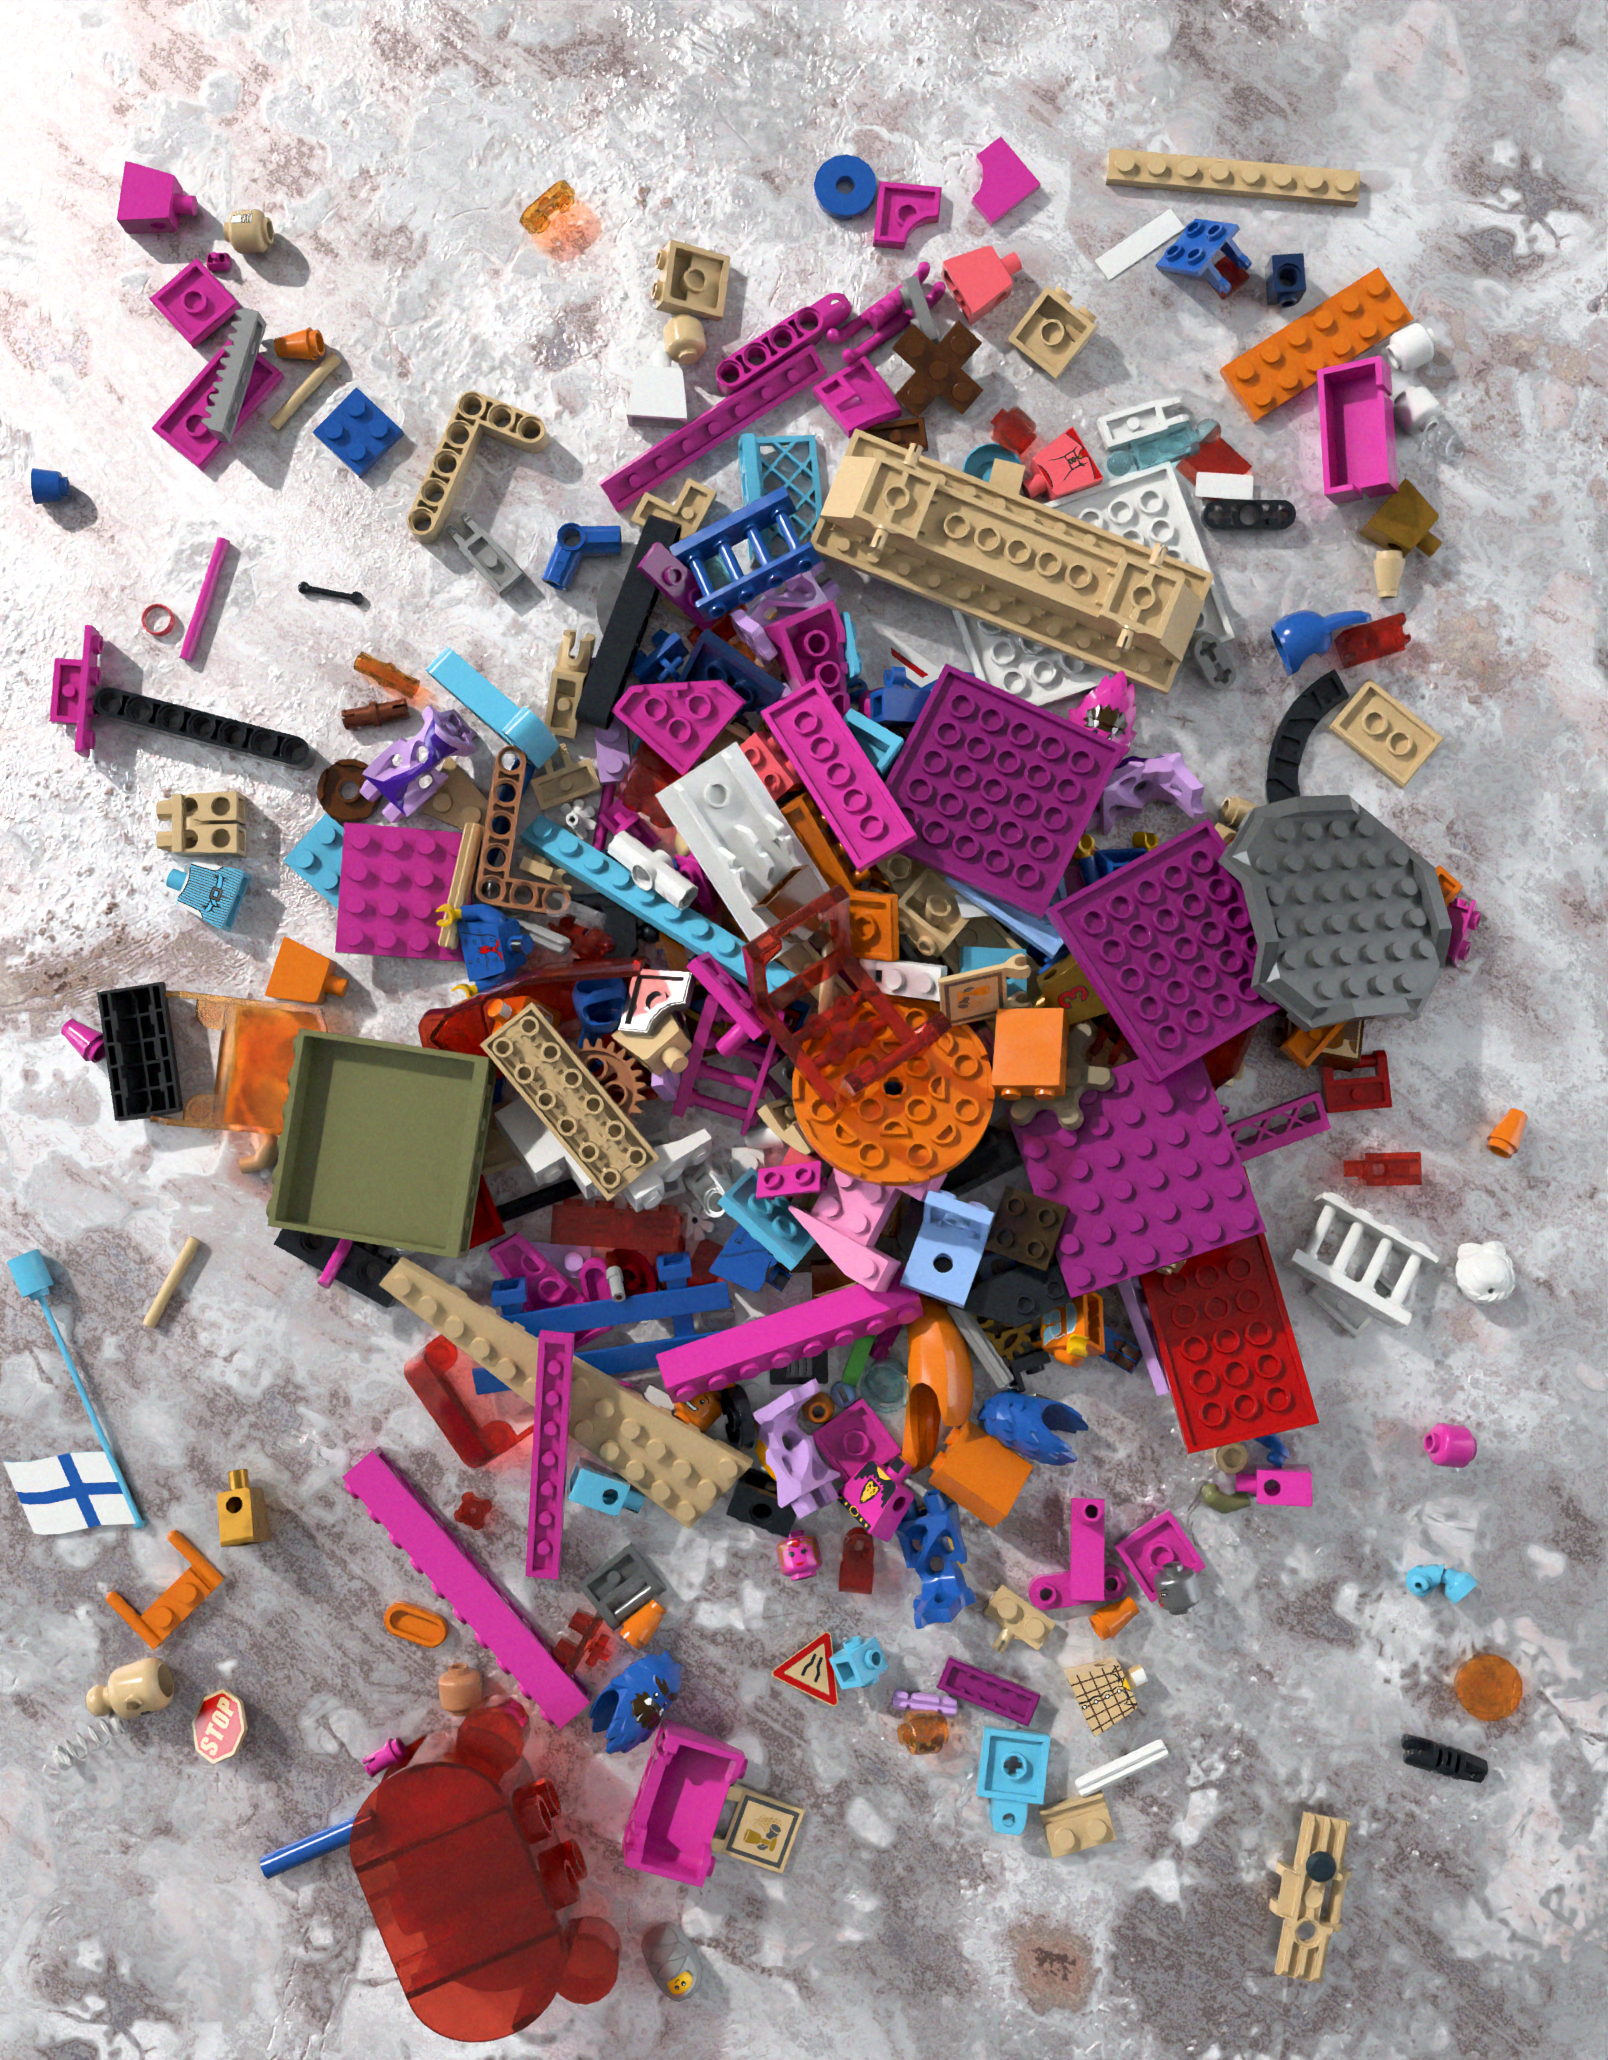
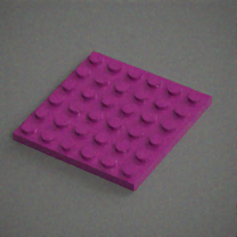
(998, 789)
(1168, 950)
(1141, 1176)

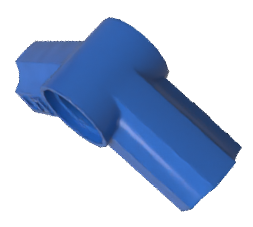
(566, 559)

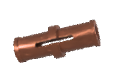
(375, 713)

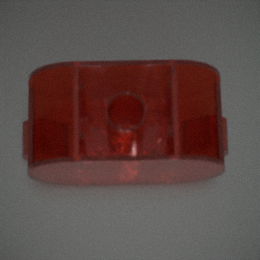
(477, 1883)

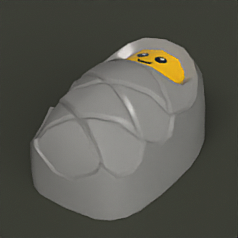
(672, 1961)

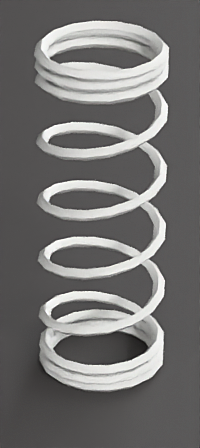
(118, 1727)

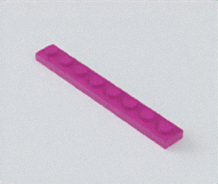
(713, 427)
(549, 1454)

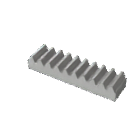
(235, 375)

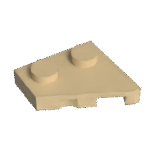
(457, 799)

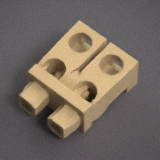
(204, 824)

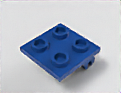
(1197, 247)

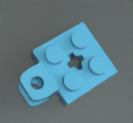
(1012, 1791)

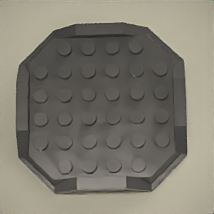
(1338, 912)

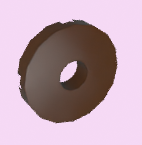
(330, 792)

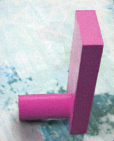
(732, 999)
(1087, 1549)

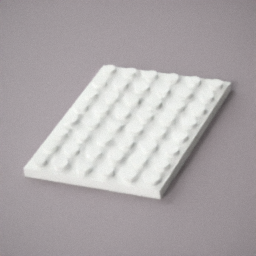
(1138, 507)

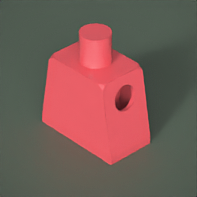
(980, 280)

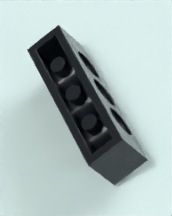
(352, 1274)

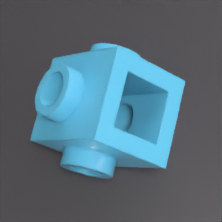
(865, 1662)

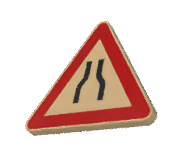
(811, 1671)

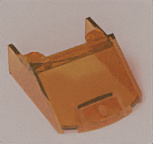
(250, 1064)

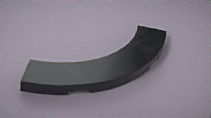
(1293, 733)

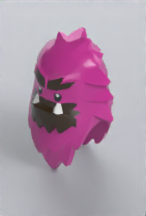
(1109, 711)

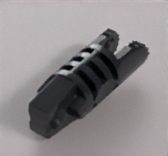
(1443, 1759)

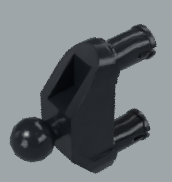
(620, 925)

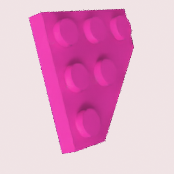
(679, 717)

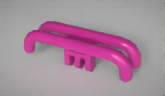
(884, 318)

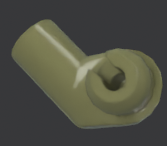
(1221, 1502)

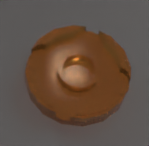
(1488, 1687)

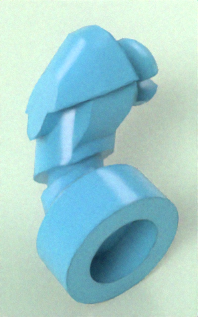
(1423, 1579)

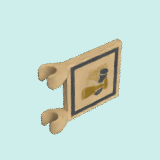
(982, 991)
(759, 1829)

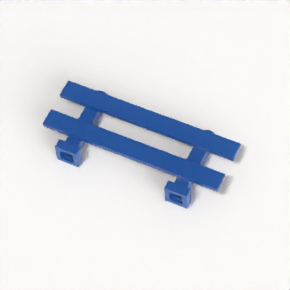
(676, 1302)

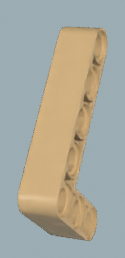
(463, 454)

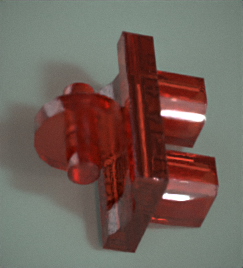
(571, 1653)

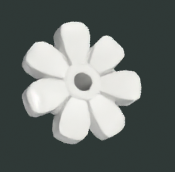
(578, 818)
(703, 1224)
(473, 1291)

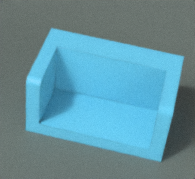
(877, 742)

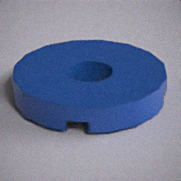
(845, 169)

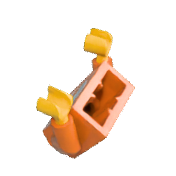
(1073, 1330)

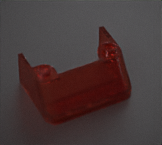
(469, 1439)

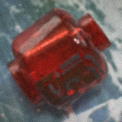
(1013, 430)

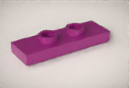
(674, 582)
(988, 1690)

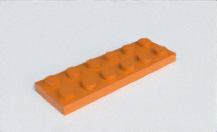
(1317, 340)

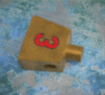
(1068, 988)

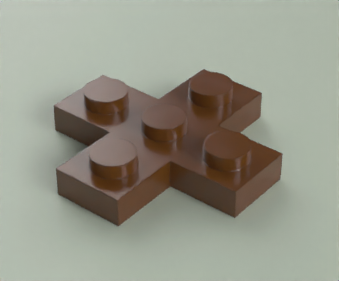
(937, 368)

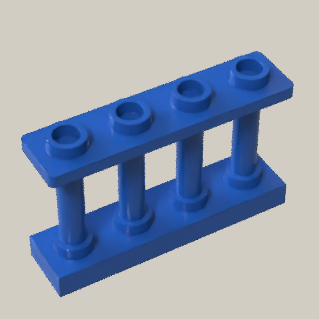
(733, 529)

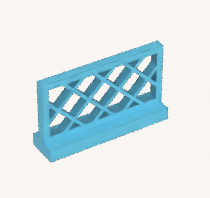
(753, 481)

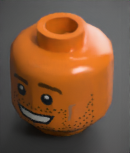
(700, 1411)

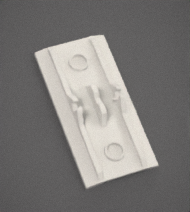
(735, 834)

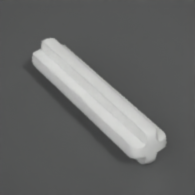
(1121, 1768)

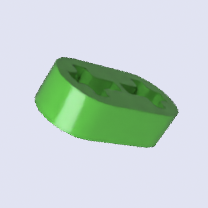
(857, 1360)

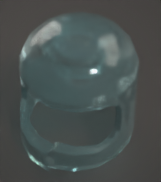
(875, 1391)

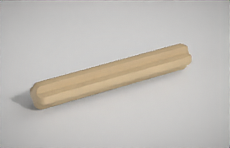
(462, 880)

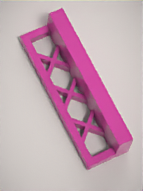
(1284, 1134)

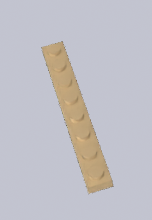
(1233, 177)

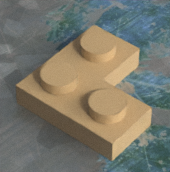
(689, 509)

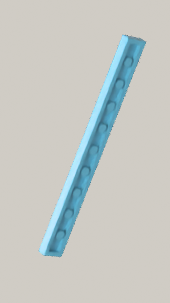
(617, 884)

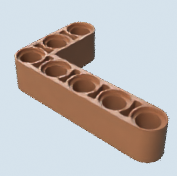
(505, 843)

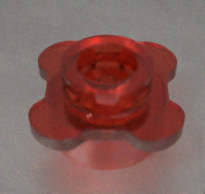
(465, 1516)

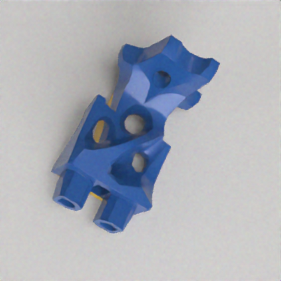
(940, 1536)

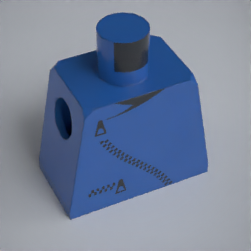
(748, 1263)

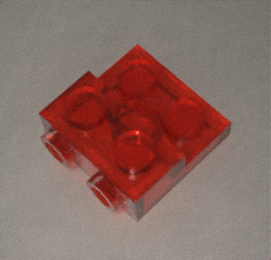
(643, 780)

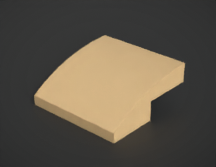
(783, 1122)

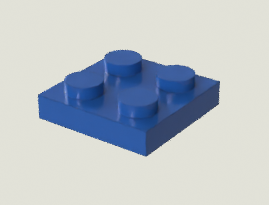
(358, 433)

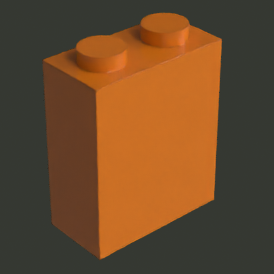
(1030, 1053)
(979, 1473)

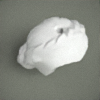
(1485, 1268)

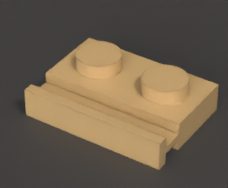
(1077, 1824)

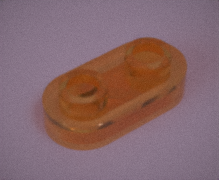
(555, 200)

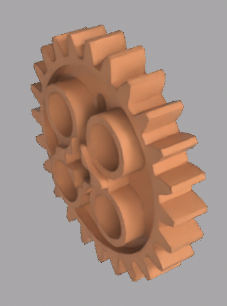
(616, 1064)

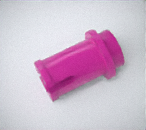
(384, 1757)

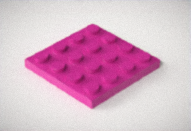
(391, 891)

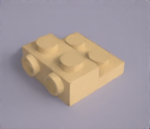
(690, 281)
(1054, 331)
(930, 913)

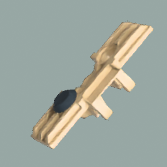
(1301, 1894)

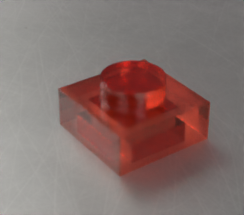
(1232, 274)

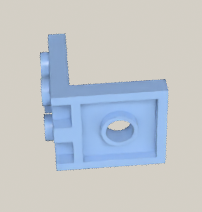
(953, 1232)

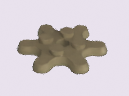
(1079, 1078)

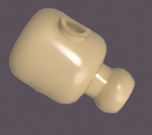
(133, 1690)

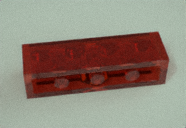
(618, 1227)

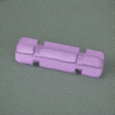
(924, 1701)

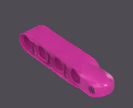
(820, 313)

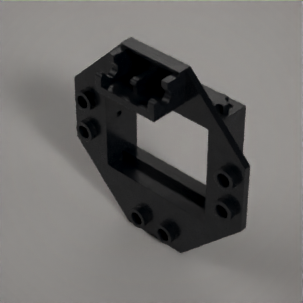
(1018, 1292)

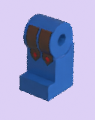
(1120, 1351)

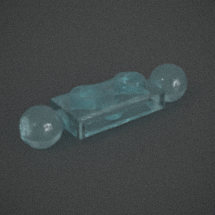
(1167, 445)

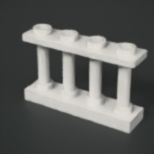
(1333, 1277)

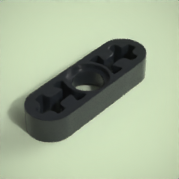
(1271, 523)

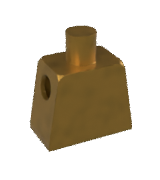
(1404, 523)
(245, 1524)

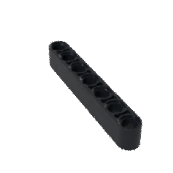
(624, 630)
(191, 721)

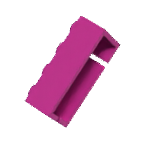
(1357, 430)

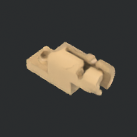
(568, 684)

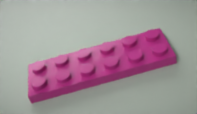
(838, 776)

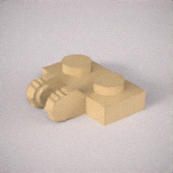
(566, 783)

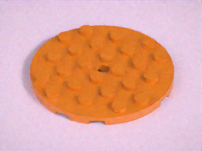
(908, 1134)

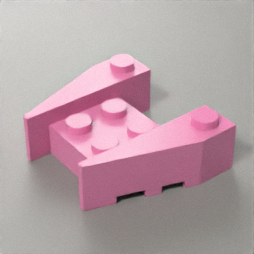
(850, 1221)

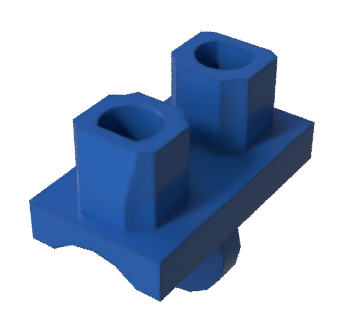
(662, 661)

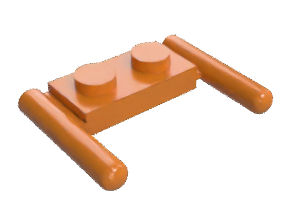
(176, 1601)

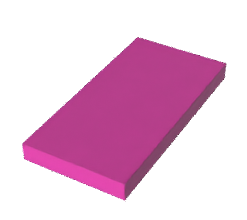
(182, 421)

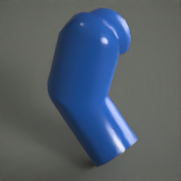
(1278, 1450)

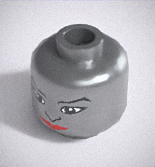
(1177, 1588)

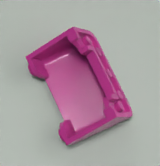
(680, 1803)

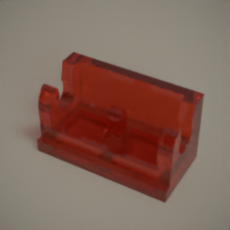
(1372, 640)

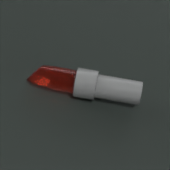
(614, 1277)

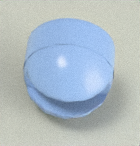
(850, 1392)

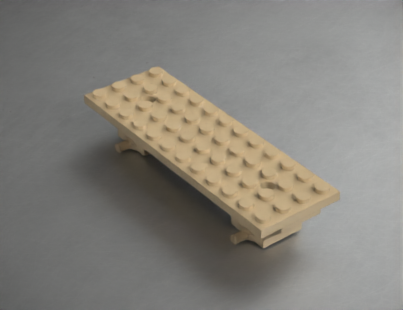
(1011, 561)

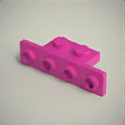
(75, 689)

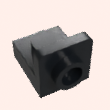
(1031, 1362)

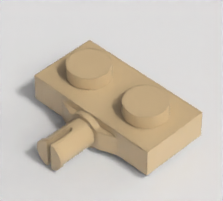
(1016, 1620)

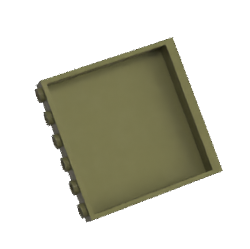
(382, 1143)

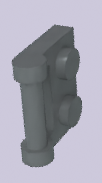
(614, 1578)

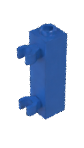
(895, 705)

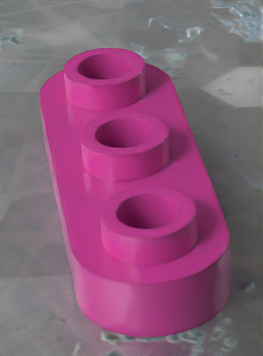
(1060, 1588)

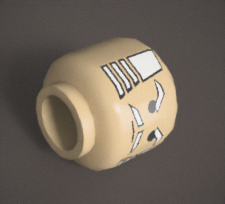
(249, 231)

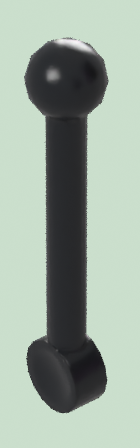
(356, 597)

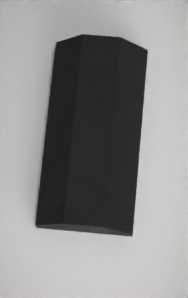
(140, 1052)

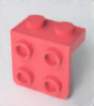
(771, 764)

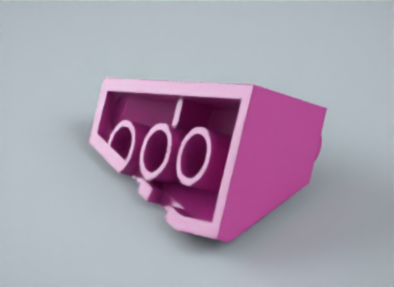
(812, 648)

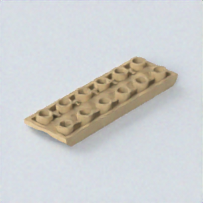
(570, 1101)

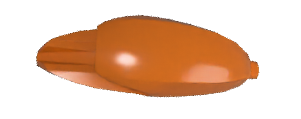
(938, 1381)

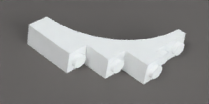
(548, 1159)

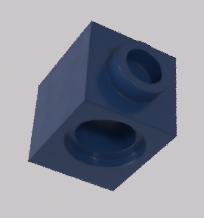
(1285, 267)

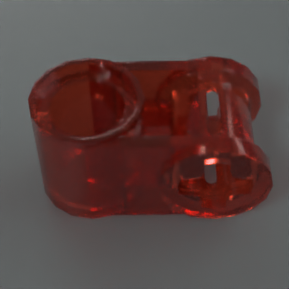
(857, 1566)

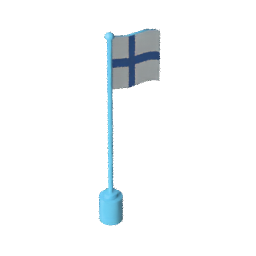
(74, 1487)

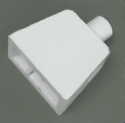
(658, 395)

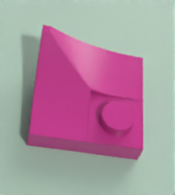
(857, 397)

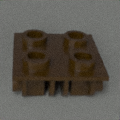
(1026, 1228)

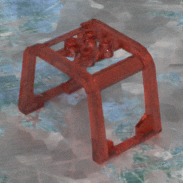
(757, 953)

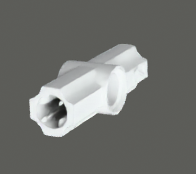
(653, 870)

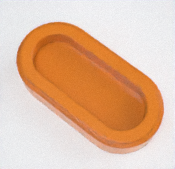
(416, 1624)

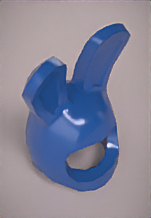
(1309, 633)
(599, 1009)

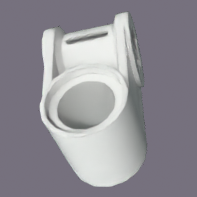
(709, 1185)

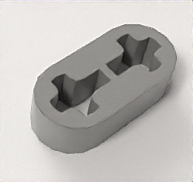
(1218, 657)

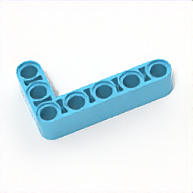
(511, 723)

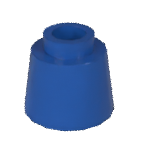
(48, 486)

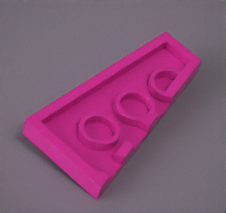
(545, 1283)

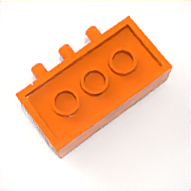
(819, 844)

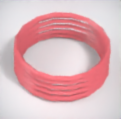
(171, 623)

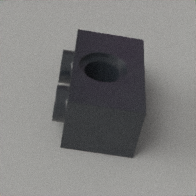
(757, 1504)

